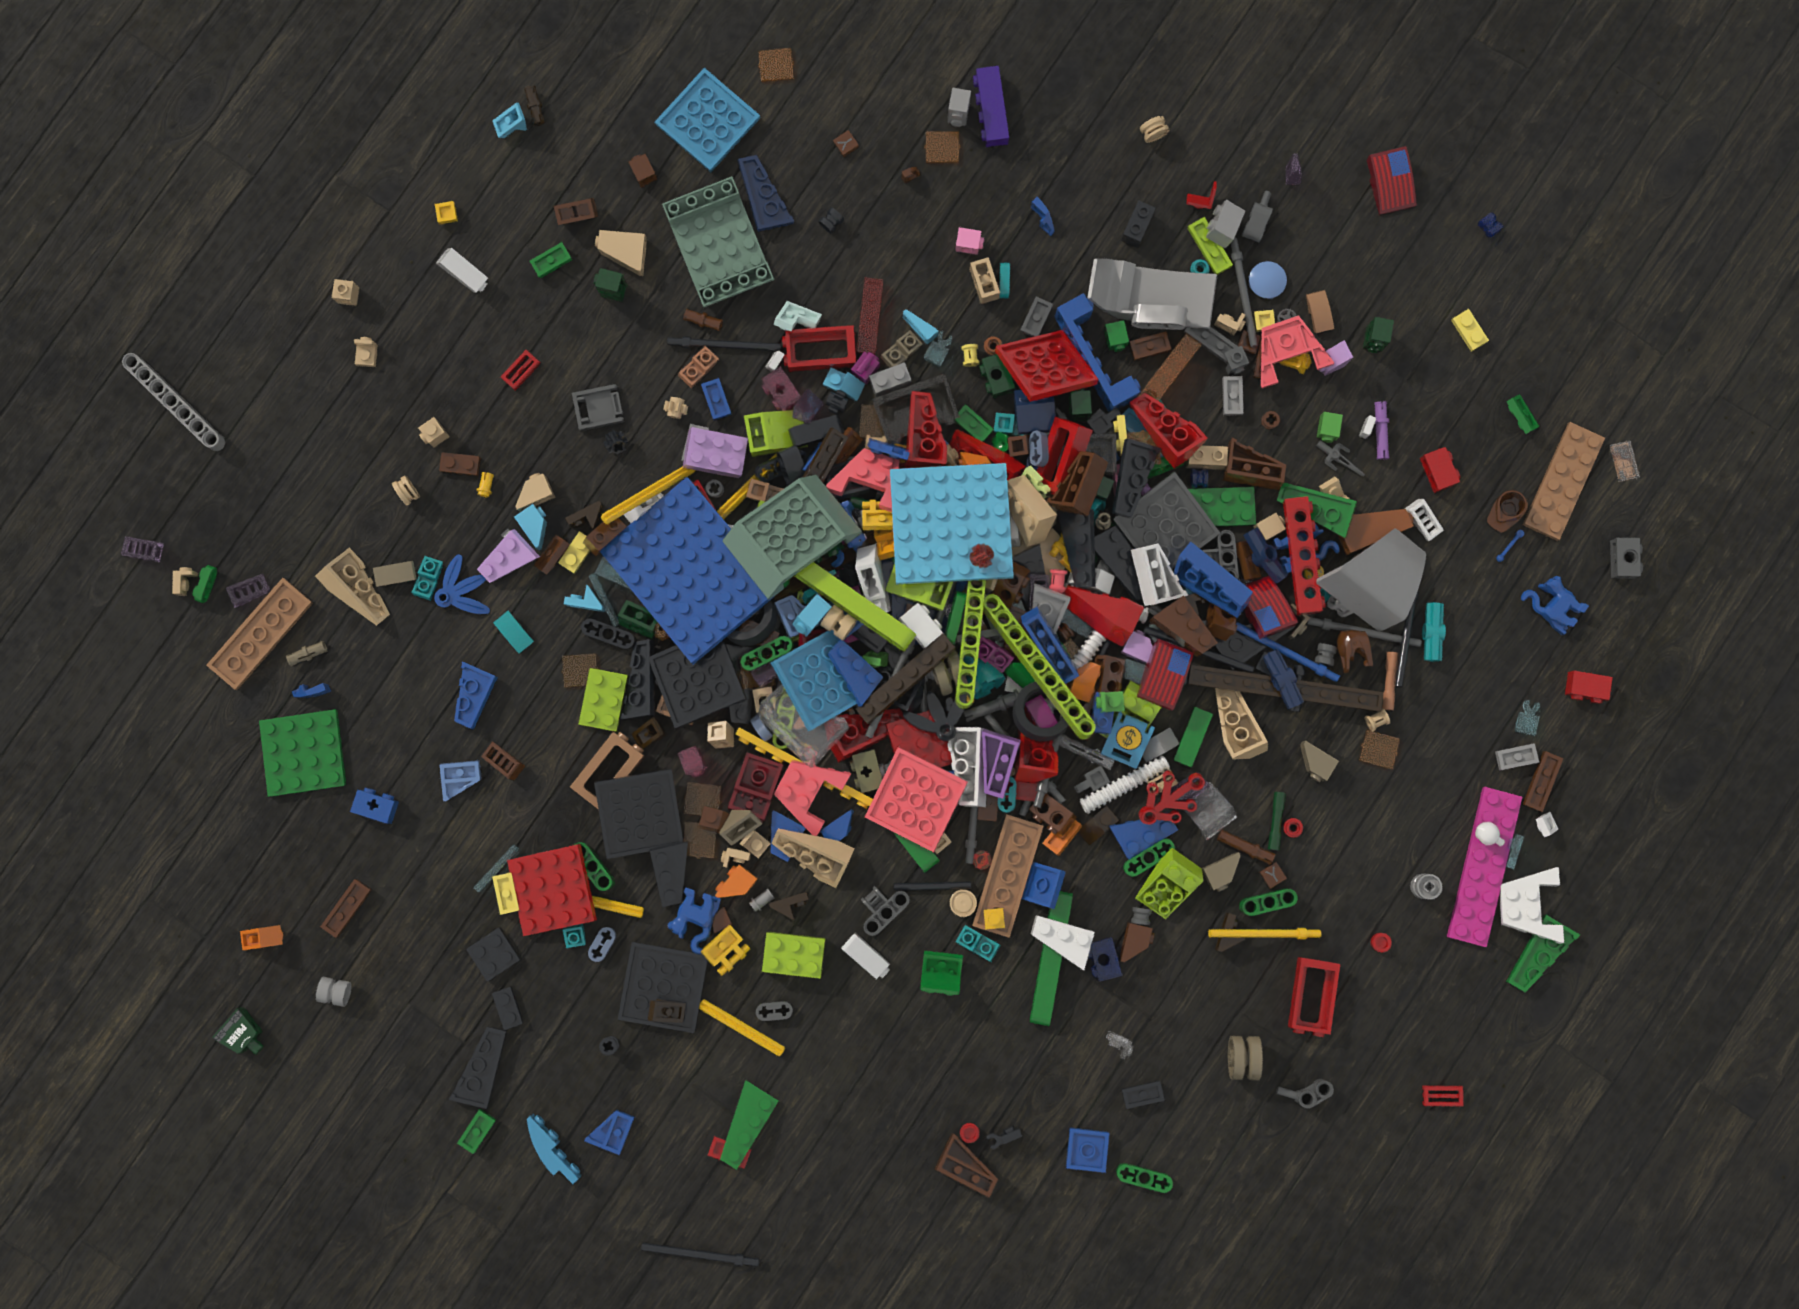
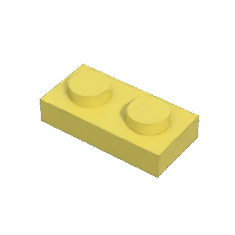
(1469, 330)
(1120, 427)
(575, 554)
(505, 893)

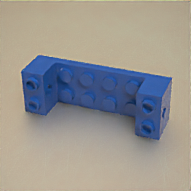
(1069, 318)

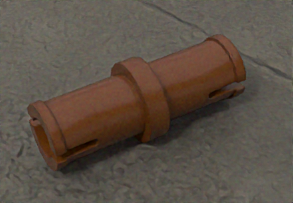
(703, 320)

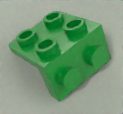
(941, 973)

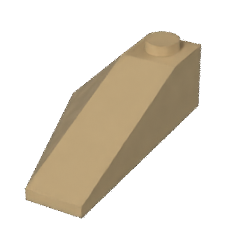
(350, 583)
(1239, 728)
(821, 855)

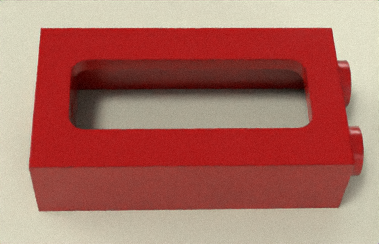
(819, 335)
(1077, 441)
(1328, 998)

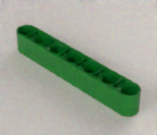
(1049, 967)

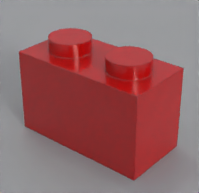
(1440, 469)
(1588, 686)

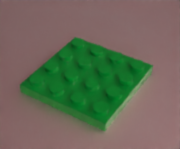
(302, 753)

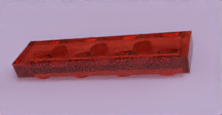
(870, 315)

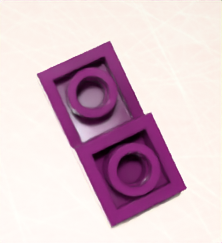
(994, 654)
(1040, 712)

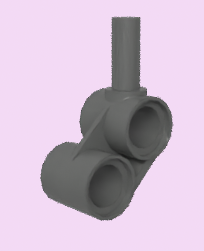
(1258, 219)
(1313, 1090)

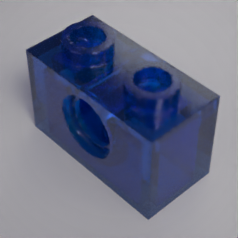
(1112, 967)

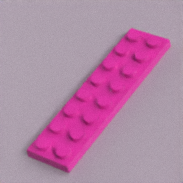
(1484, 869)

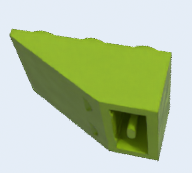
(769, 431)
(930, 594)
(1136, 707)
(1170, 883)

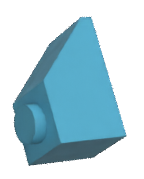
(533, 524)
(811, 615)

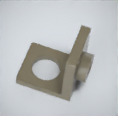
(1301, 627)

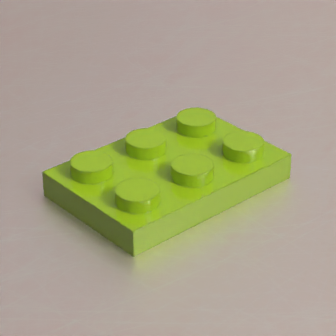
(603, 699)

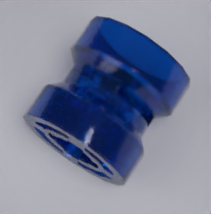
(1490, 225)

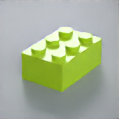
(793, 954)

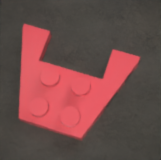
(1287, 341)
(868, 470)
(800, 788)

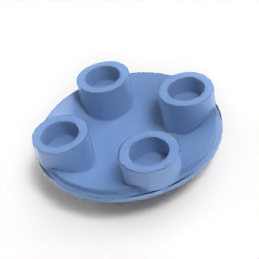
(1267, 280)

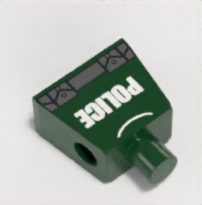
(240, 1033)

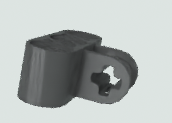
(1221, 549)
(878, 904)

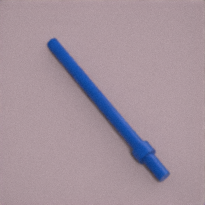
(1319, 669)

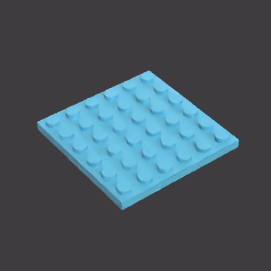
(945, 514)

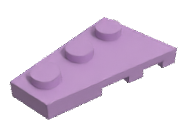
(507, 556)

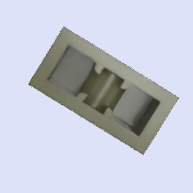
(869, 760)

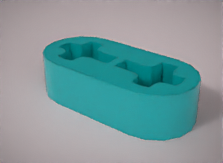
(1004, 281)
(1012, 797)

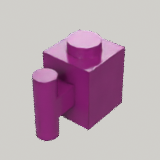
(865, 366)

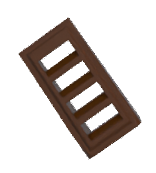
(511, 770)

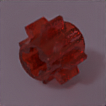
(981, 555)

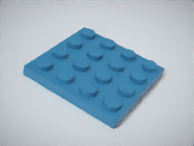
(707, 120)
(814, 682)

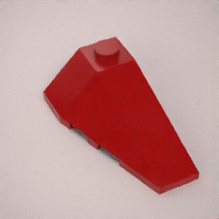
(965, 443)
(1107, 615)
(854, 739)

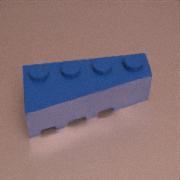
(1211, 581)

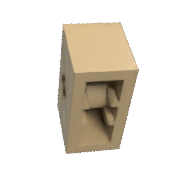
(984, 280)
(1209, 458)

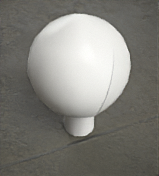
(1489, 834)

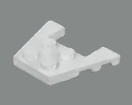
(1522, 907)

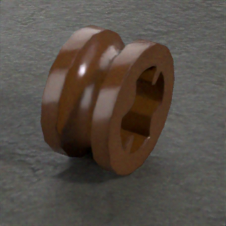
(1266, 425)
(1065, 632)

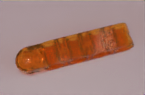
(1172, 367)

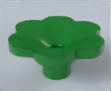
(1001, 442)

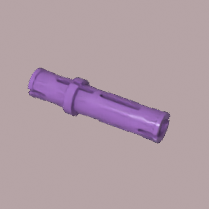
(1381, 430)

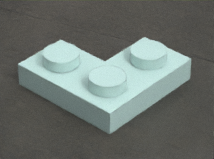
(793, 314)

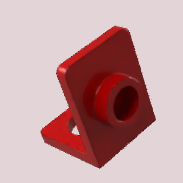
(1201, 201)

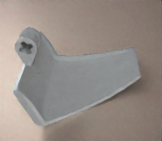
(1378, 581)

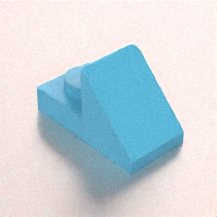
(509, 121)
(846, 383)
(589, 602)

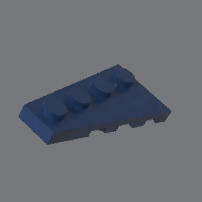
(765, 203)

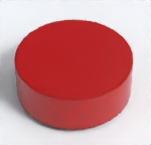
(1381, 942)

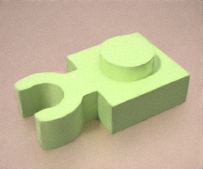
(1036, 481)

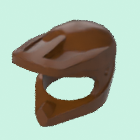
(1507, 510)
(1354, 642)

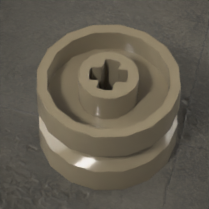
(946, 672)
(1245, 1057)

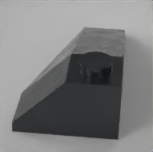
(911, 699)

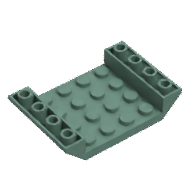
(717, 242)
(789, 533)

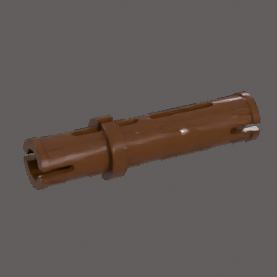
(1240, 844)

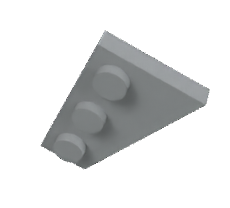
(1051, 605)

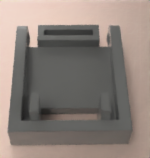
(601, 407)

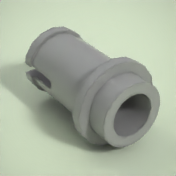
(761, 900)

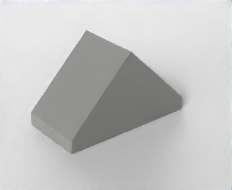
(1160, 744)

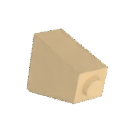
(623, 248)

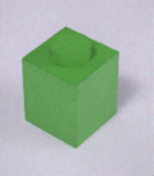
(1329, 426)

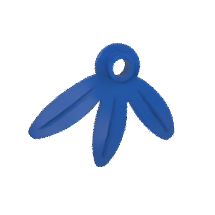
(454, 591)

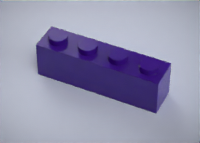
(992, 106)

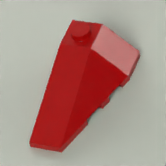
(1168, 430)
(924, 434)
(1035, 759)

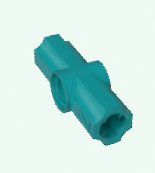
(1433, 632)

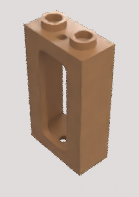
(635, 758)

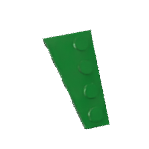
(1328, 510)
(1538, 956)
(749, 1118)

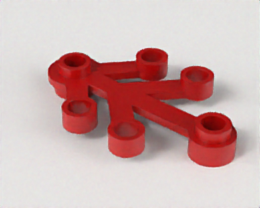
(1169, 800)

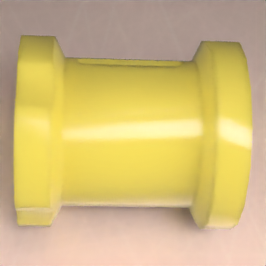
(970, 355)

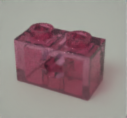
(776, 380)
(693, 761)

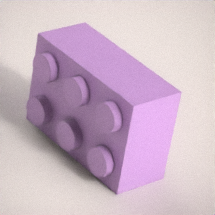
(715, 452)

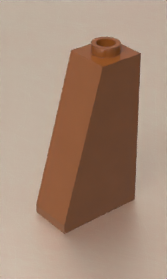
(1371, 527)

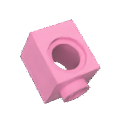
(969, 241)

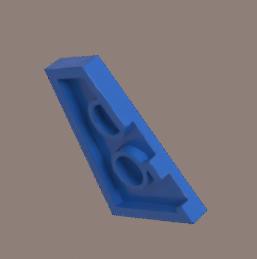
(857, 673)
(473, 695)
(1136, 836)

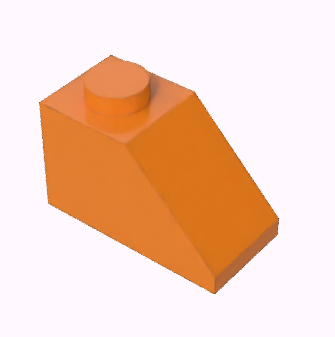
(261, 937)

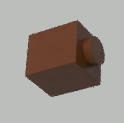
(642, 170)
(1018, 445)

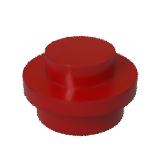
(969, 1133)

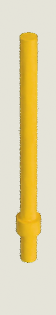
(1299, 933)

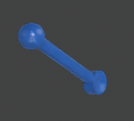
(1519, 534)

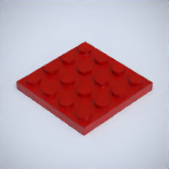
(1046, 365)
(552, 890)

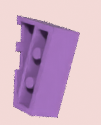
(998, 761)

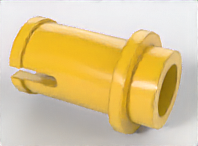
(485, 485)

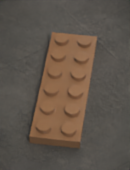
(1563, 481)
(259, 634)
(1009, 871)

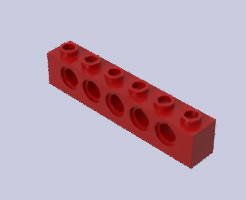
(1303, 506)

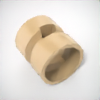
(838, 622)

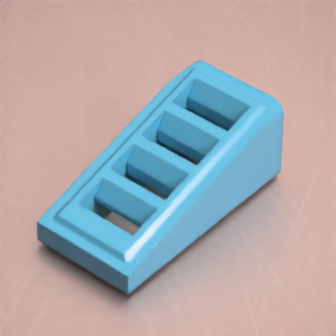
(922, 328)

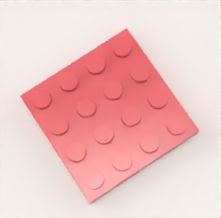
(916, 799)

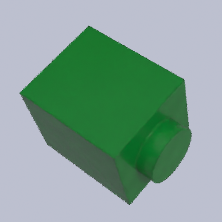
(1116, 336)

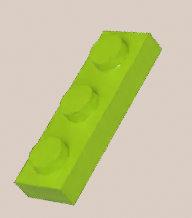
(1213, 253)

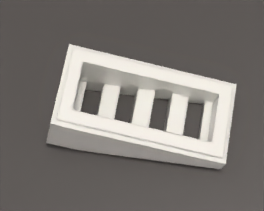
(1424, 508)

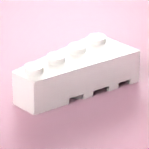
(967, 764)

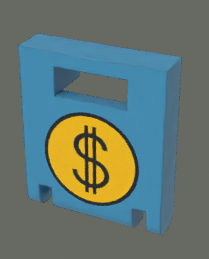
(1128, 737)

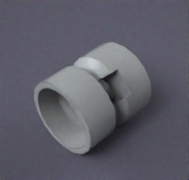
(1426, 886)
(330, 990)

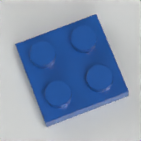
(1043, 885)
(1087, 1150)

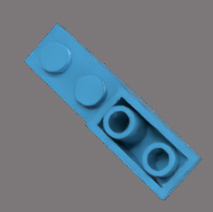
(544, 1144)

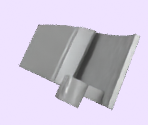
(1152, 295)

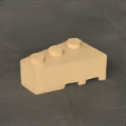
(1029, 510)

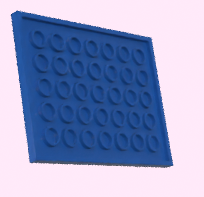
(685, 571)

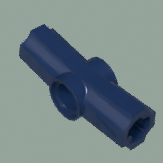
(1265, 555)
(1283, 679)

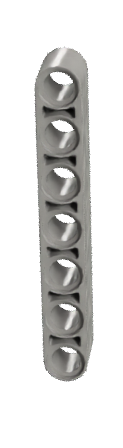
(167, 395)

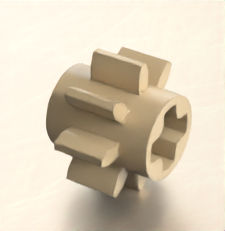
(675, 407)

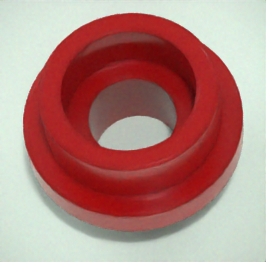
(1299, 827)

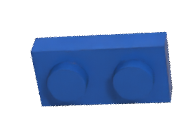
(716, 399)

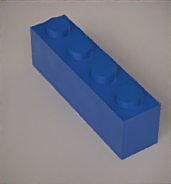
(1049, 644)

